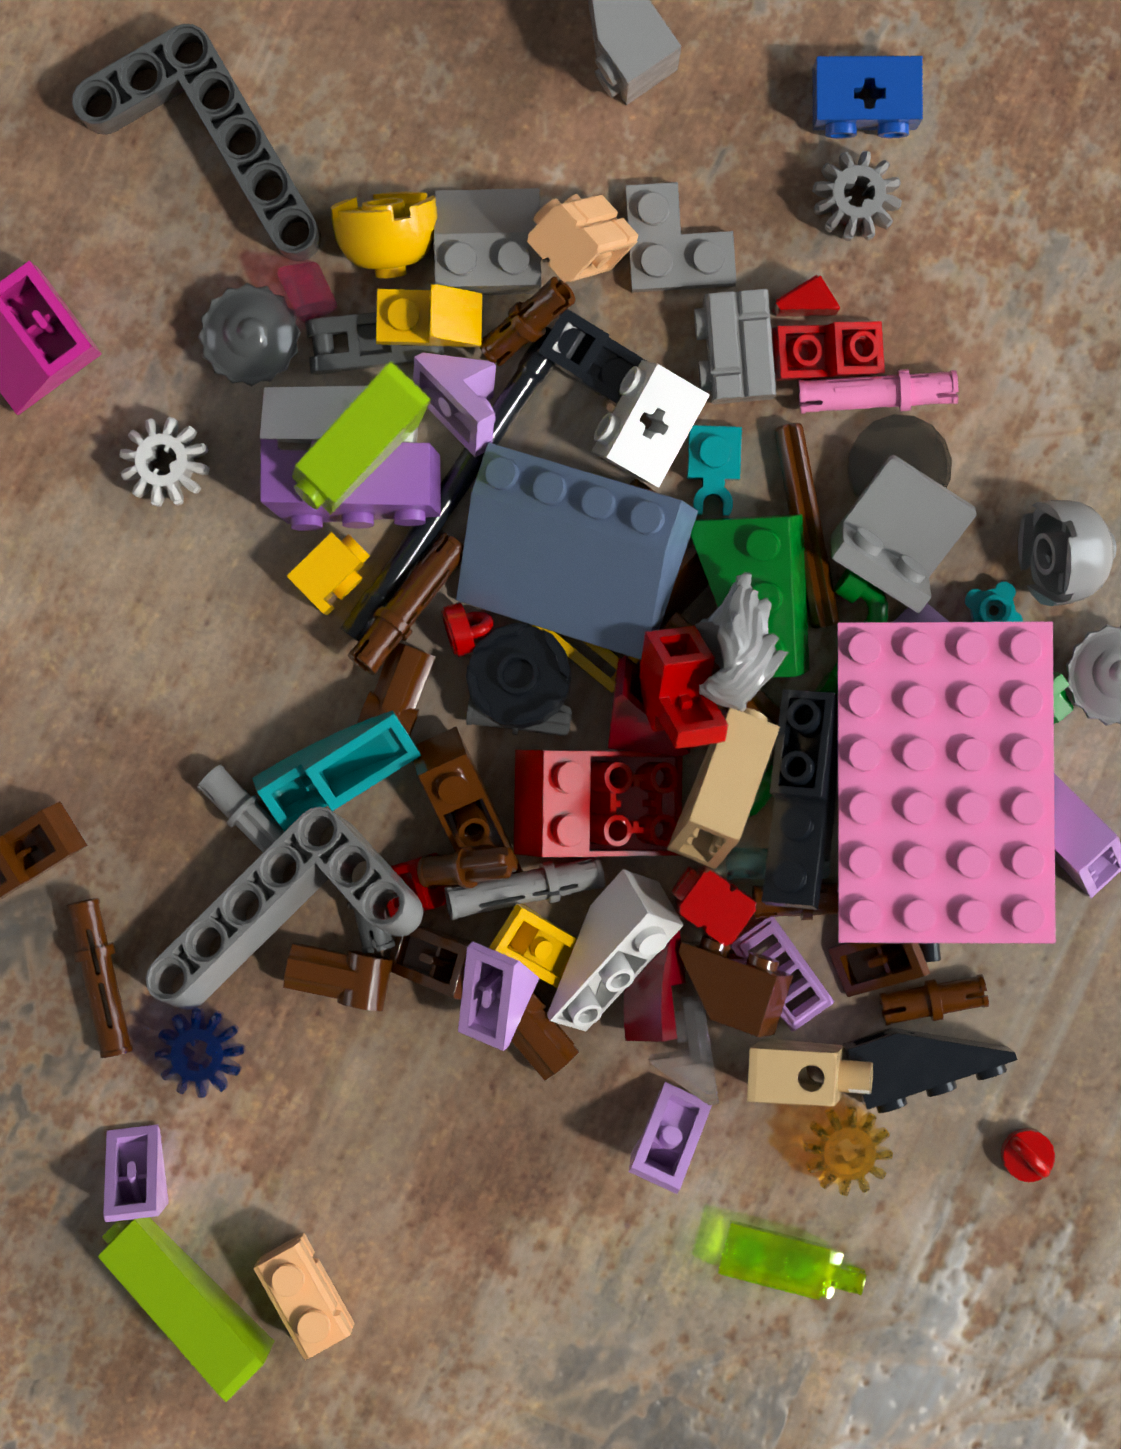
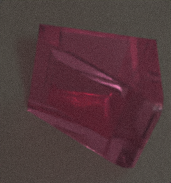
(307, 290)

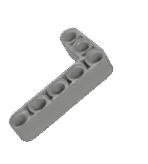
(278, 903)

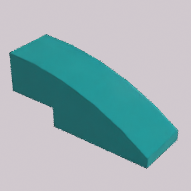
(335, 768)

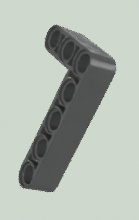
(222, 124)

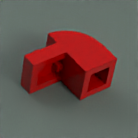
(670, 677)

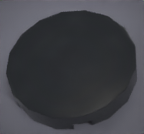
(519, 676)

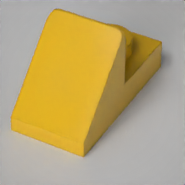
(429, 317)
(535, 943)

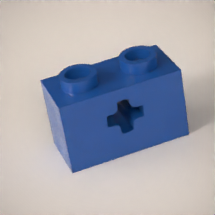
(891, 80)

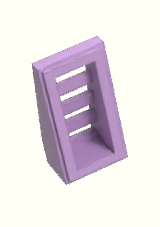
(810, 1007)

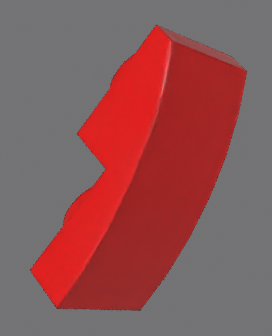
(828, 351)

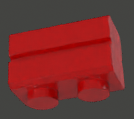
(713, 903)

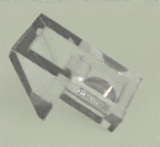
(692, 1066)

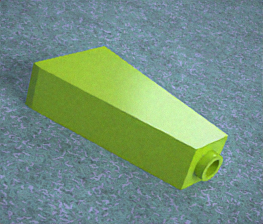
(186, 1304)

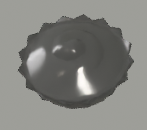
(249, 334)

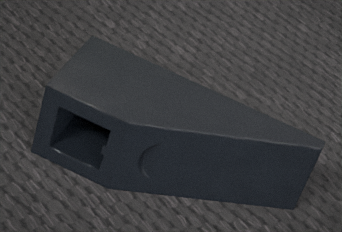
(919, 1062)

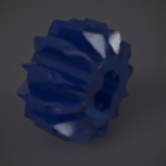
(217, 1048)

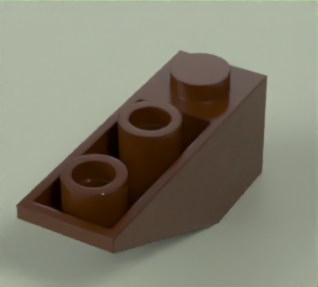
(459, 794)

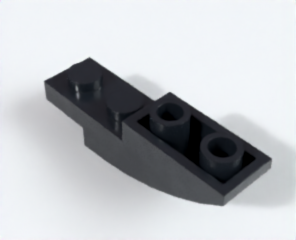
(804, 799)

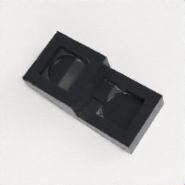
(588, 355)

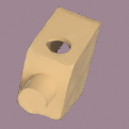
(781, 1073)

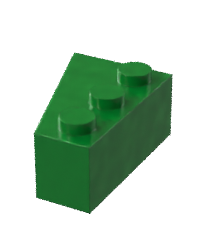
(774, 555)

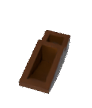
(37, 847)

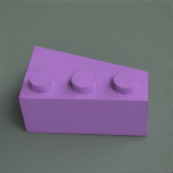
(400, 489)

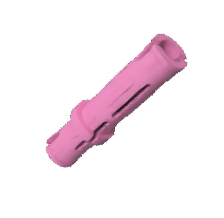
(879, 391)

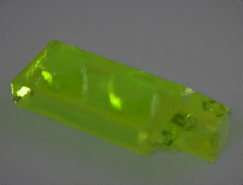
(787, 1263)

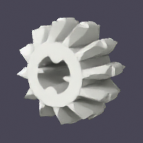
(148, 454)

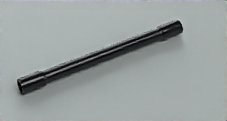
(529, 374)

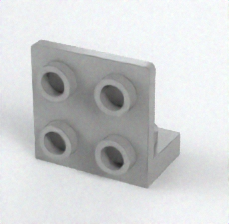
(901, 531)

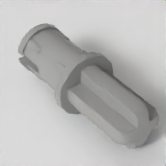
(240, 808)

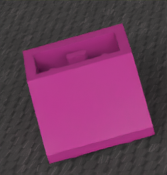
(38, 339)

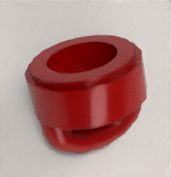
(459, 627)
(1028, 1155)

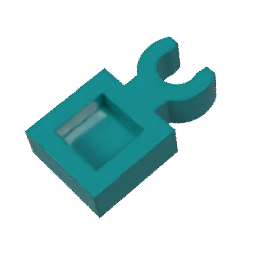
(713, 458)

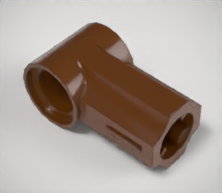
(399, 686)
(350, 977)
(542, 1040)

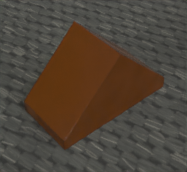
(431, 960)
(877, 965)

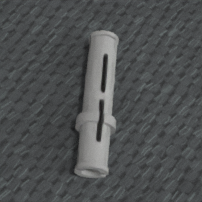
(537, 884)

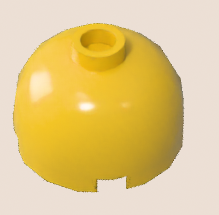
(385, 231)

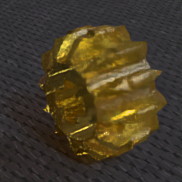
(857, 1133)

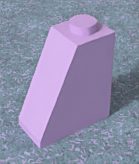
(1083, 842)

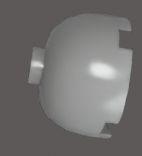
(1066, 551)

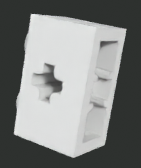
(670, 405)

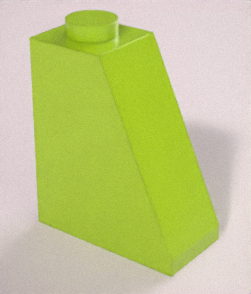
(360, 439)

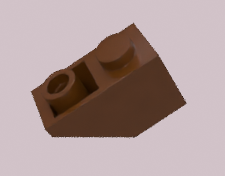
(737, 989)

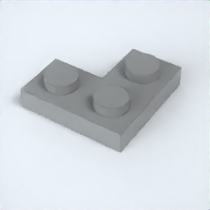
(664, 256)

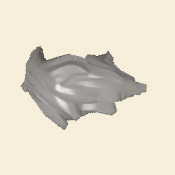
(740, 646)

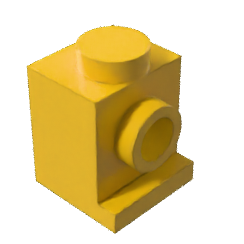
(330, 570)

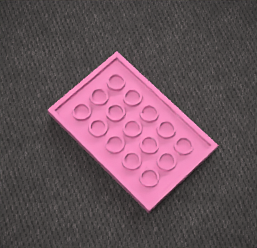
(946, 782)

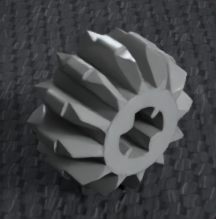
(842, 182)

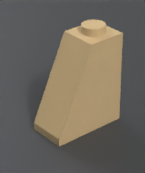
(724, 789)

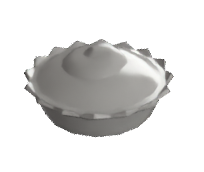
(1096, 675)

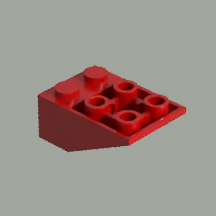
(595, 803)

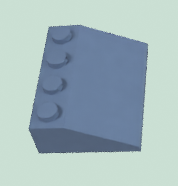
(571, 550)

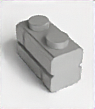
(737, 346)

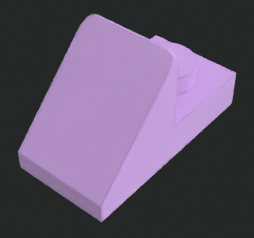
(459, 396)
(669, 1138)

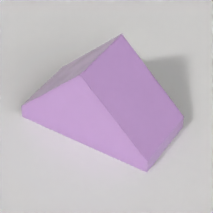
(493, 995)
(134, 1174)

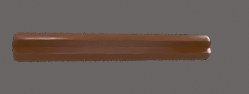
(803, 500)

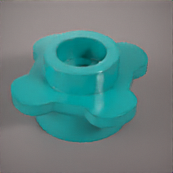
(1000, 596)

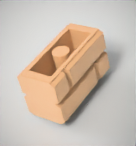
(581, 236)
(304, 1296)

